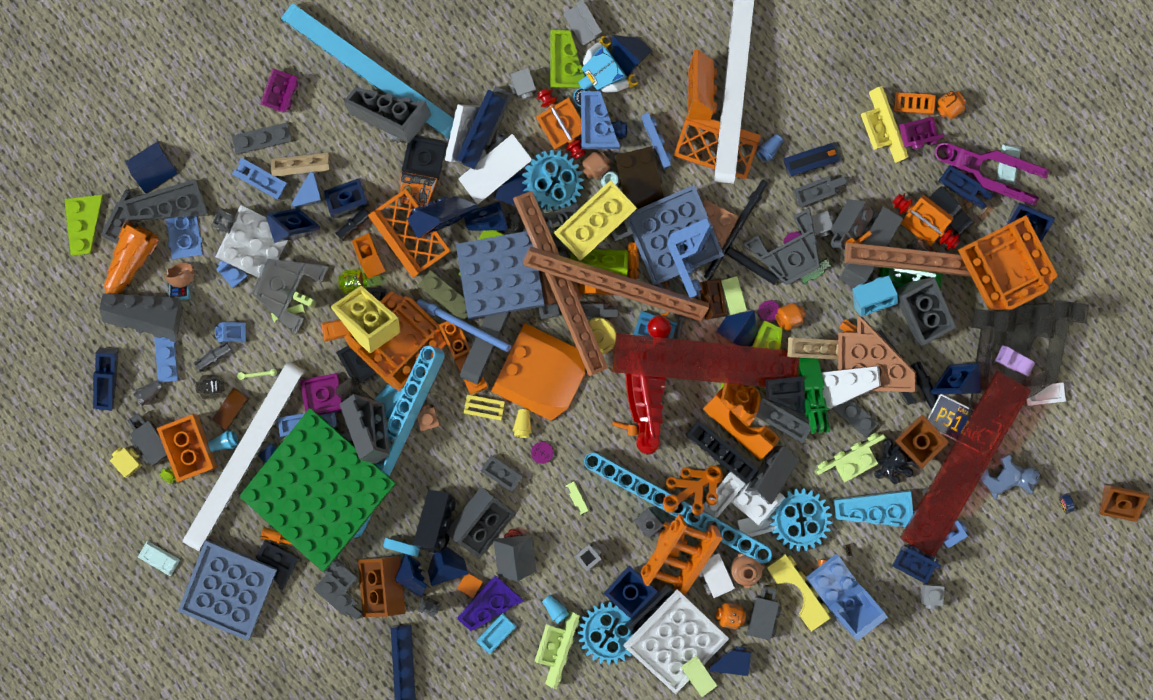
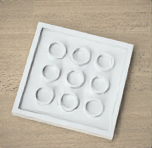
(673, 638)

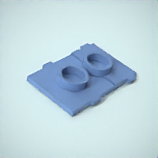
(184, 237)

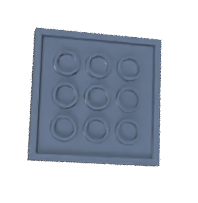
(657, 221)
(495, 276)
(227, 590)

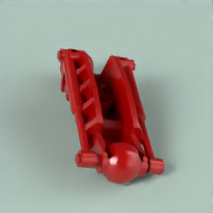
(646, 394)

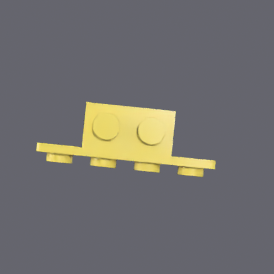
(882, 126)

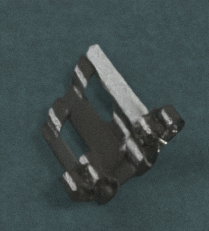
(1018, 331)

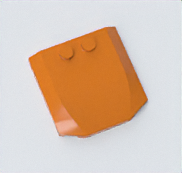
(1009, 265)
(398, 355)
(540, 373)

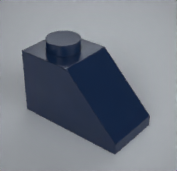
(734, 661)

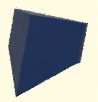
(629, 52)
(739, 328)
(446, 567)
(410, 576)

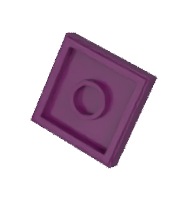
(321, 394)

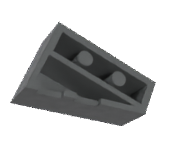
(367, 427)

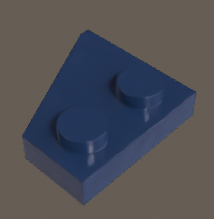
(486, 219)

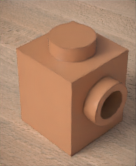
(428, 418)

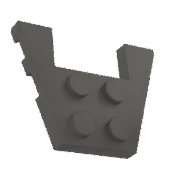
(794, 257)
(277, 286)

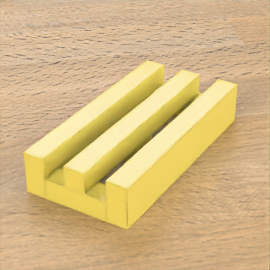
(468, 404)

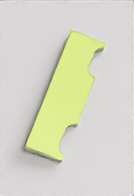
(293, 309)
(577, 497)

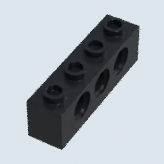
(721, 452)

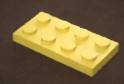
(595, 220)

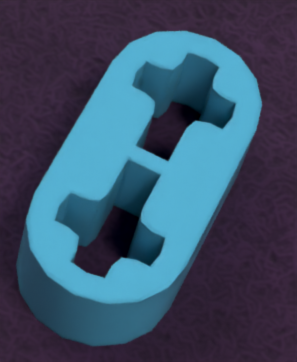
(401, 547)

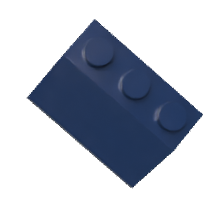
(439, 215)

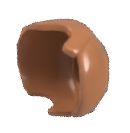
(180, 279)

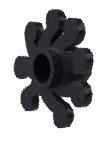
(893, 462)

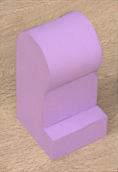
(1014, 360)

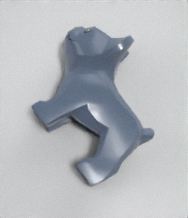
(1010, 476)

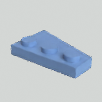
(595, 123)

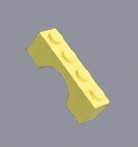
(812, 612)

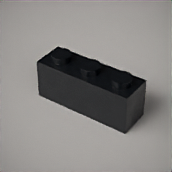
(434, 521)

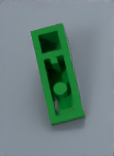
(901, 277)

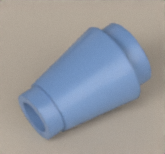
(769, 148)

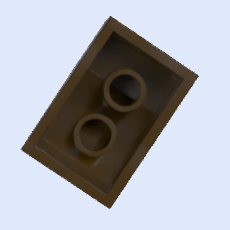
(639, 176)

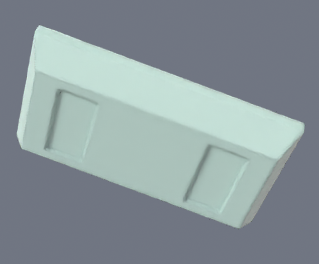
(1006, 173)
(159, 558)

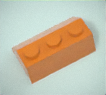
(701, 87)
(187, 447)

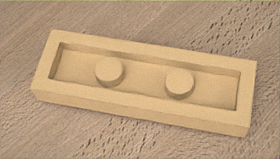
(300, 164)
(812, 348)

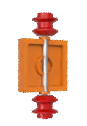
(560, 123)
(926, 220)

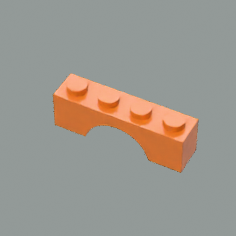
(756, 439)

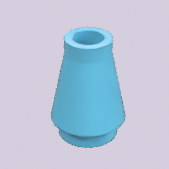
(225, 441)
(555, 609)

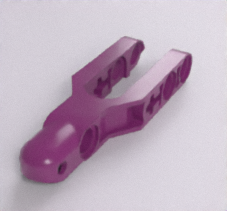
(971, 162)

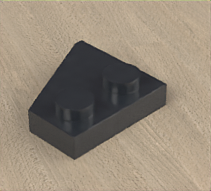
(787, 392)
(278, 558)

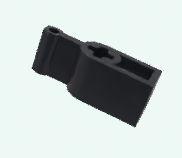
(961, 220)

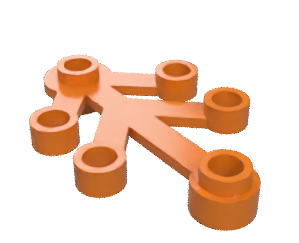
(693, 487)

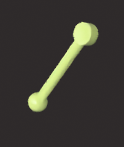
(241, 376)

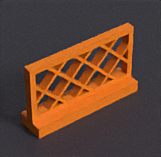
(713, 127)
(394, 241)

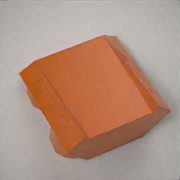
(741, 401)

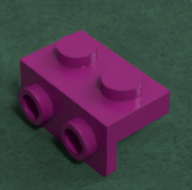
(279, 91)
(919, 132)

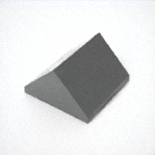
(515, 557)

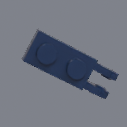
(964, 186)

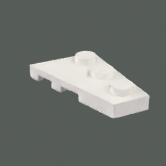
(462, 123)
(848, 384)

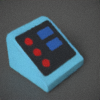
(182, 293)

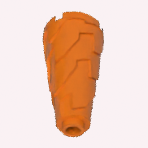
(129, 255)

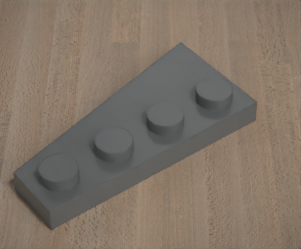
(171, 202)

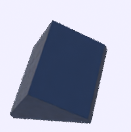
(151, 167)
(346, 198)
(1039, 220)
(290, 225)
(959, 380)
(630, 592)

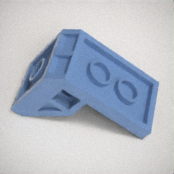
(695, 238)
(846, 598)

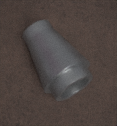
(147, 392)

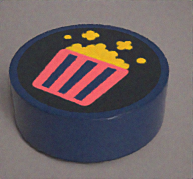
(1066, 503)

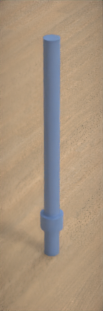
(435, 310)

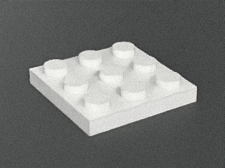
(249, 243)

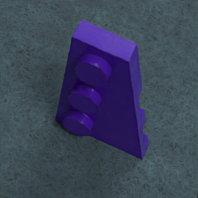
(488, 603)

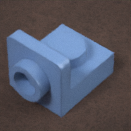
(231, 273)
(231, 332)
(955, 537)

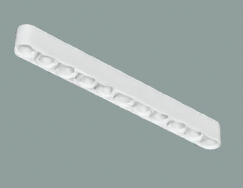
(734, 91)
(243, 455)

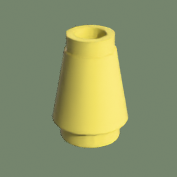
(522, 425)

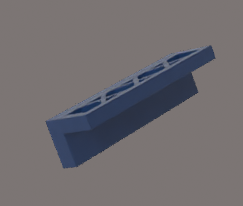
(481, 130)
(403, 662)

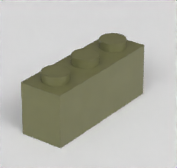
(444, 295)

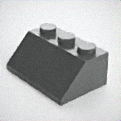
(925, 310)
(480, 522)

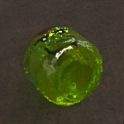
(351, 280)

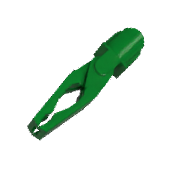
(814, 402)

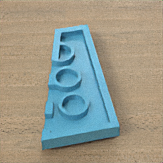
(882, 508)

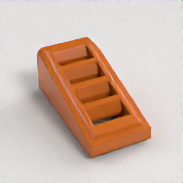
(931, 103)

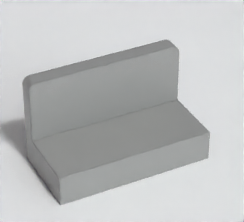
(582, 23)

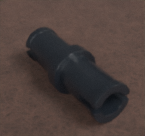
(353, 224)

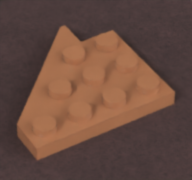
(870, 349)

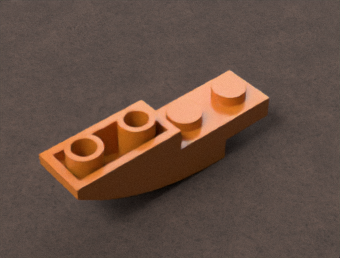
(460, 349)

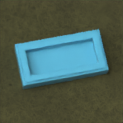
(496, 633)

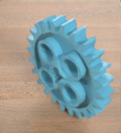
(538, 172)
(817, 516)
(594, 623)

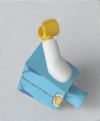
(603, 70)

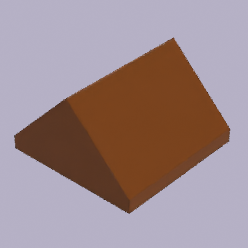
(921, 441)
(1122, 503)

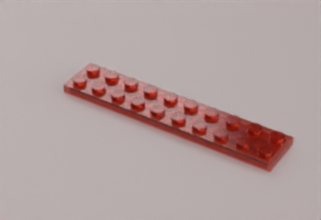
(700, 360)
(965, 464)

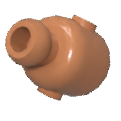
(746, 570)

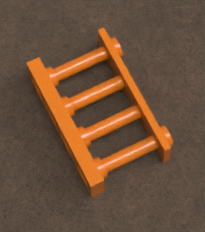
(693, 566)

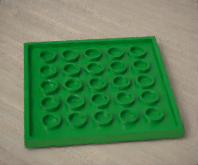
(317, 490)

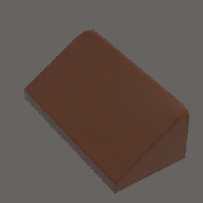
(713, 294)
(230, 409)

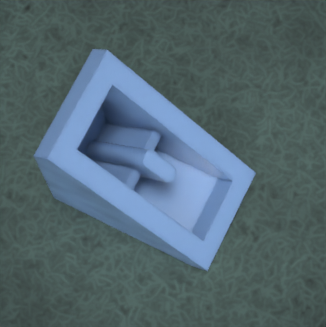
(308, 193)

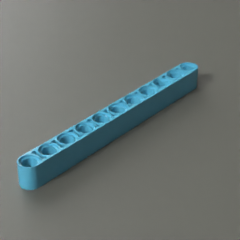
(362, 65)
(415, 403)
(687, 507)

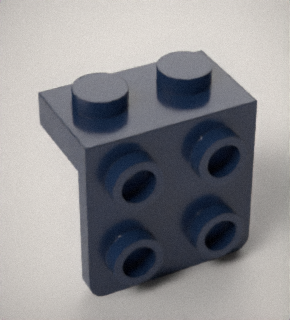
(914, 564)

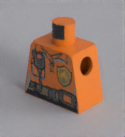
(420, 187)

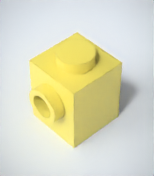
(126, 461)

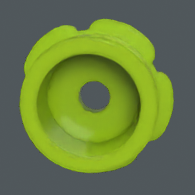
(167, 475)

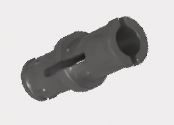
(212, 356)

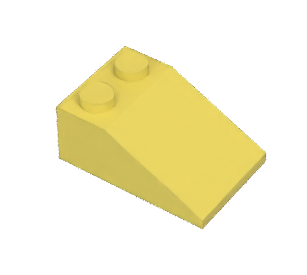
(367, 319)

